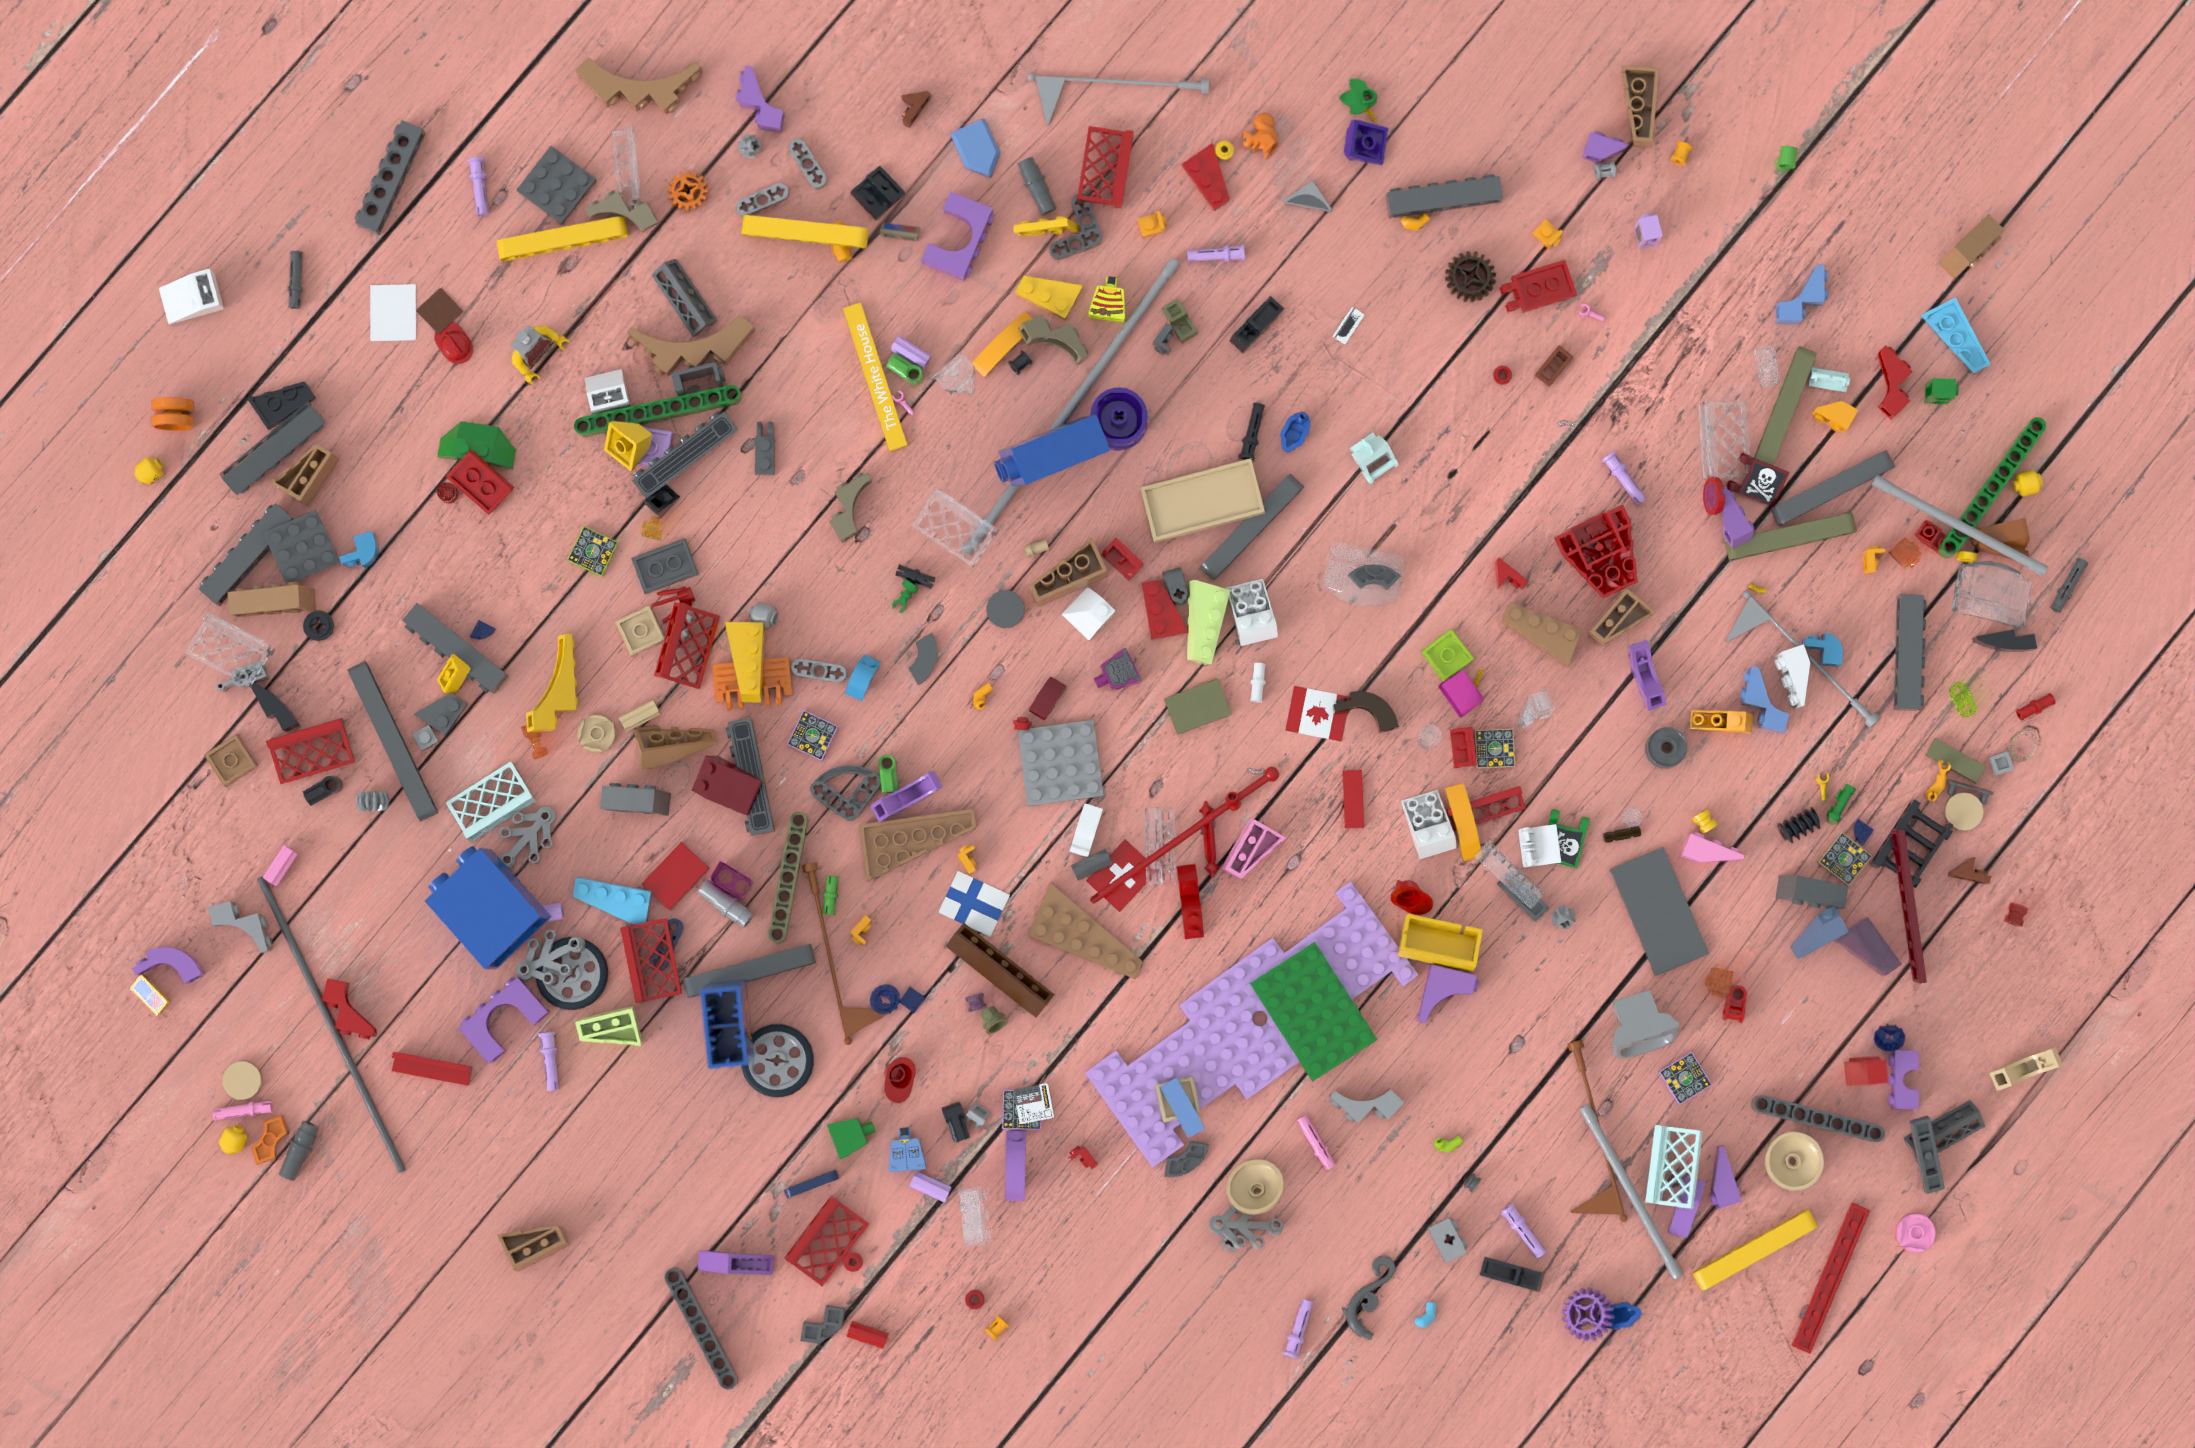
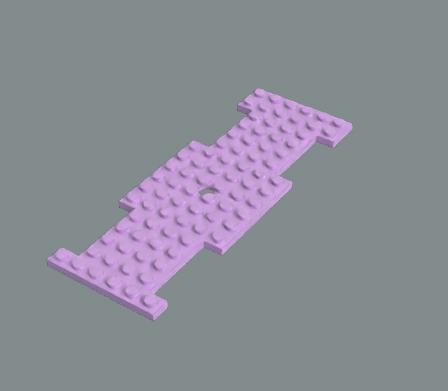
(1221, 1040)

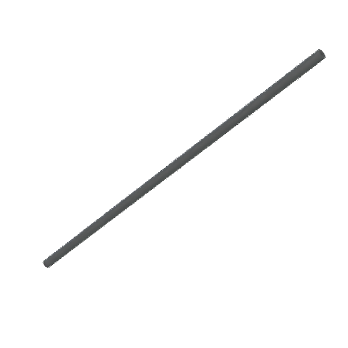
(331, 1024)

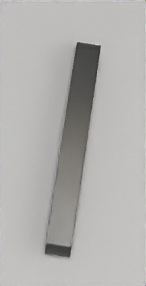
(392, 741)

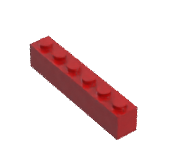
(1866, 1071)

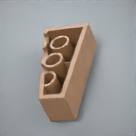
(1641, 99)
(1070, 574)
(1544, 632)

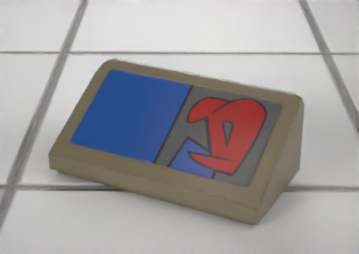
(899, 231)

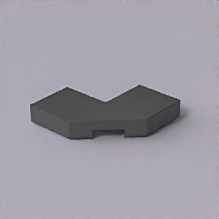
(832, 1323)

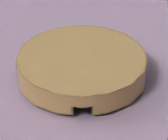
(596, 733)
(1963, 811)
(242, 1080)

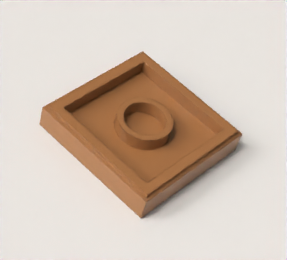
(231, 760)

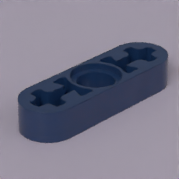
(674, 942)
(811, 1184)

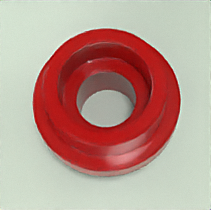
(1502, 369)
(1022, 723)
(859, 1262)
(970, 1304)

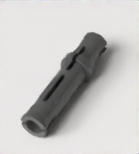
(295, 280)
(2058, 604)

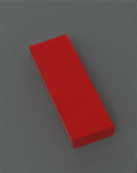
(1353, 799)

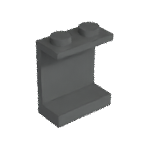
(697, 372)

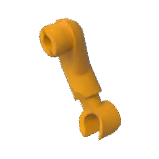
(1937, 788)

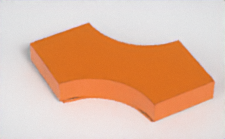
(273, 1131)

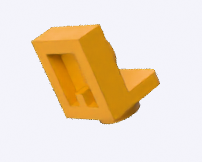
(1152, 224)
(1548, 234)
(1869, 561)
(968, 863)
(863, 926)

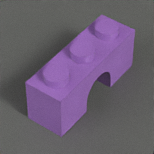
(1900, 1095)

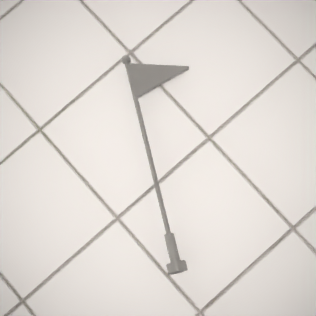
(1051, 87)
(1754, 615)

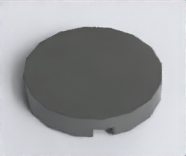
(1005, 609)

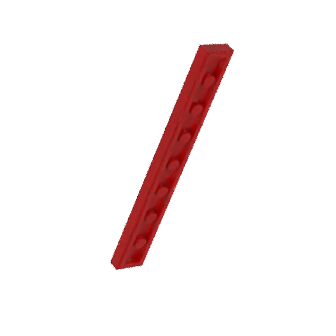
(1830, 1278)

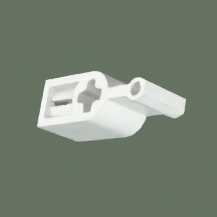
(1086, 830)

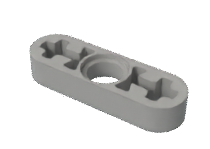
(796, 155)
(777, 199)
(815, 663)

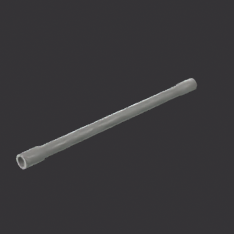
(2030, 563)
(1670, 1262)

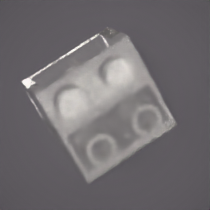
(1535, 707)

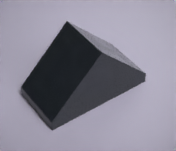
(661, 501)

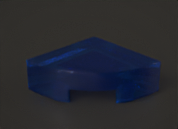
(482, 631)
(1862, 832)

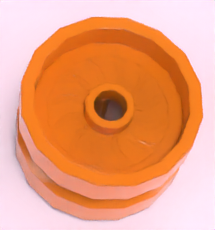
(172, 413)

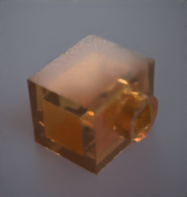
(1906, 553)
(1719, 981)

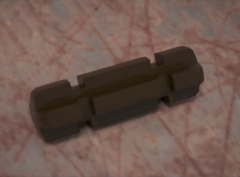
(1622, 834)

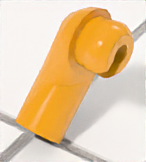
(1415, 224)
(980, 695)

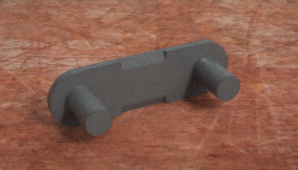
(1985, 793)

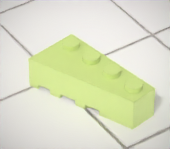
(1206, 614)

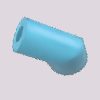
(1428, 1317)

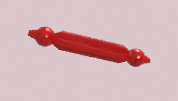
(1209, 841)

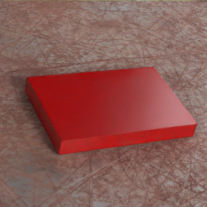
(480, 481)
(675, 876)

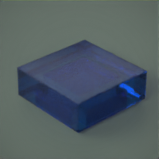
(912, 999)

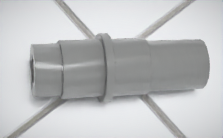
(726, 904)

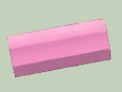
(280, 865)

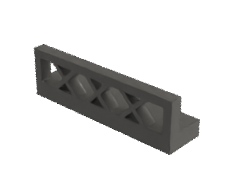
(686, 294)
(1950, 1122)

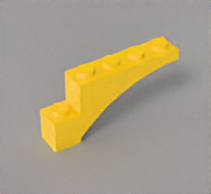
(560, 691)

